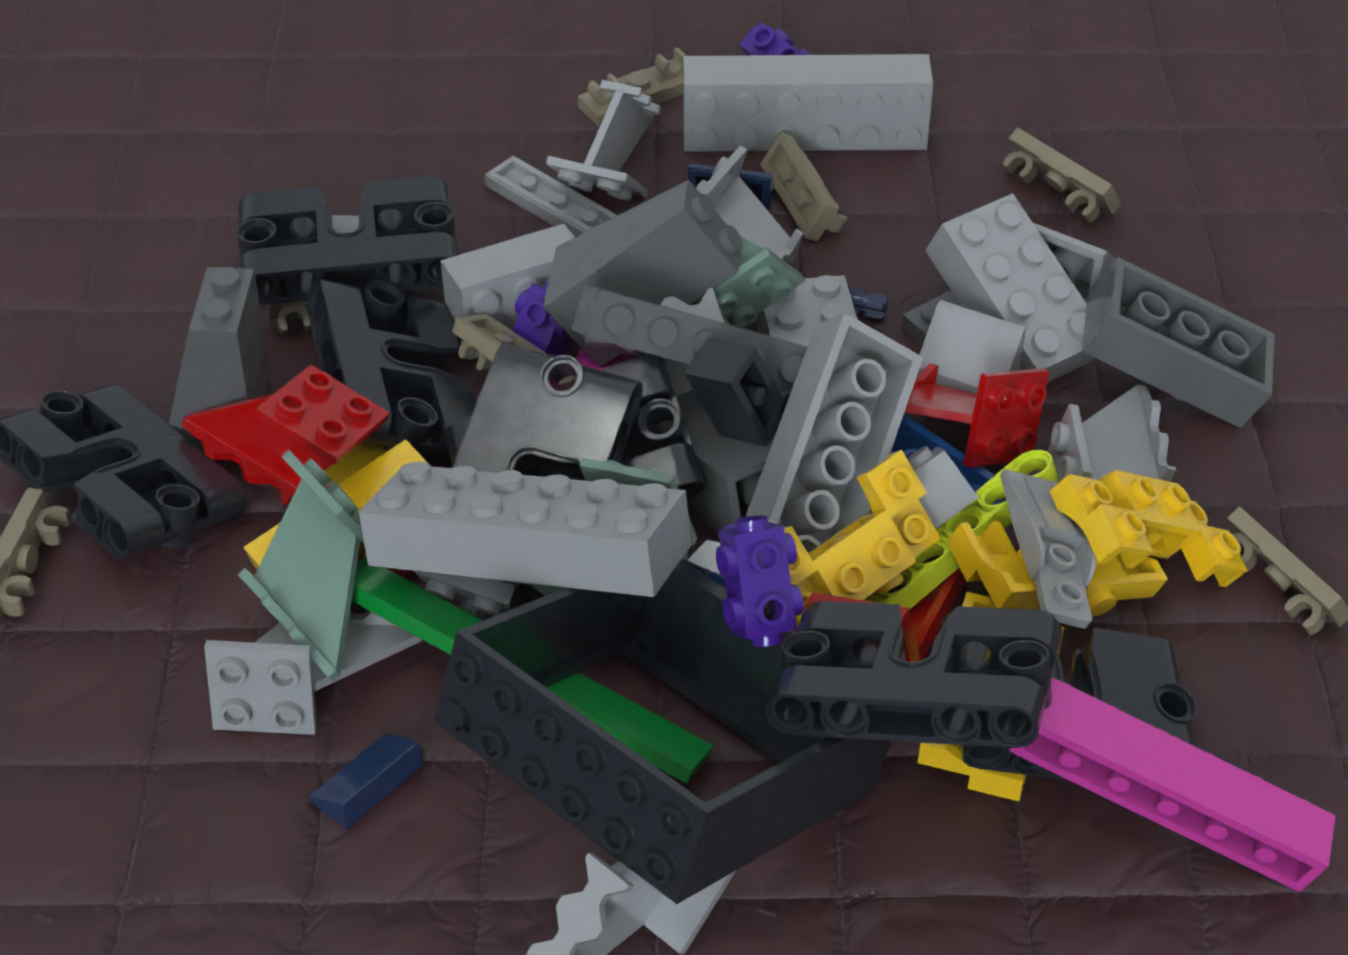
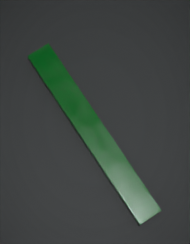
(437, 622)

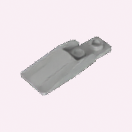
(1052, 548)

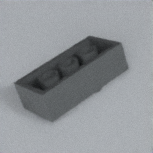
(1179, 343)

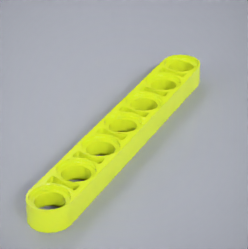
(924, 577)

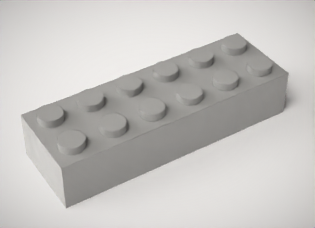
(814, 98)
(834, 429)
(527, 528)

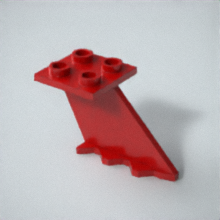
(1001, 414)
(308, 416)

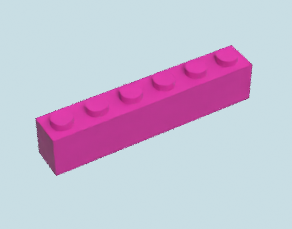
(1182, 787)

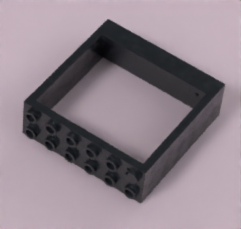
(635, 812)

